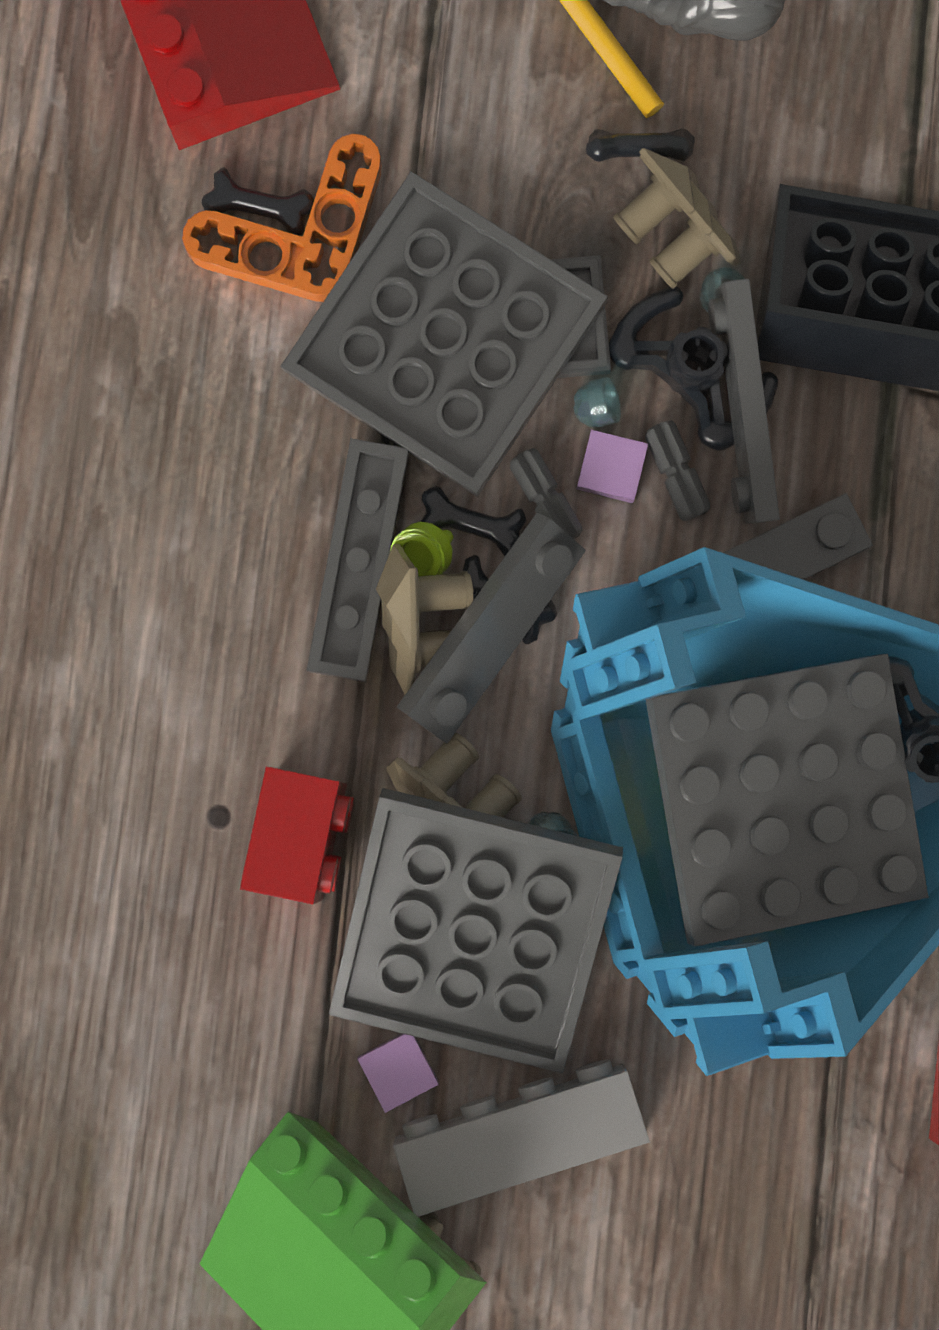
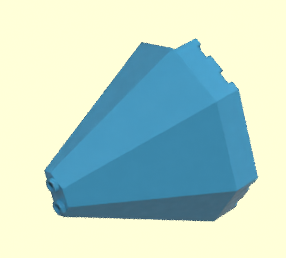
(695, 626)

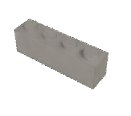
(519, 1138)

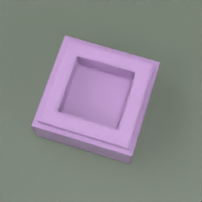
(612, 466)
(398, 1071)

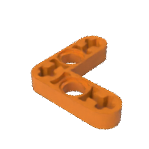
(297, 251)

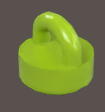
(426, 547)

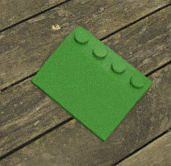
(329, 1245)

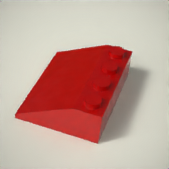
(228, 61)

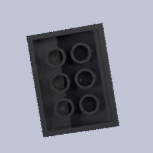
(852, 288)

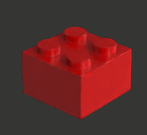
(296, 836)

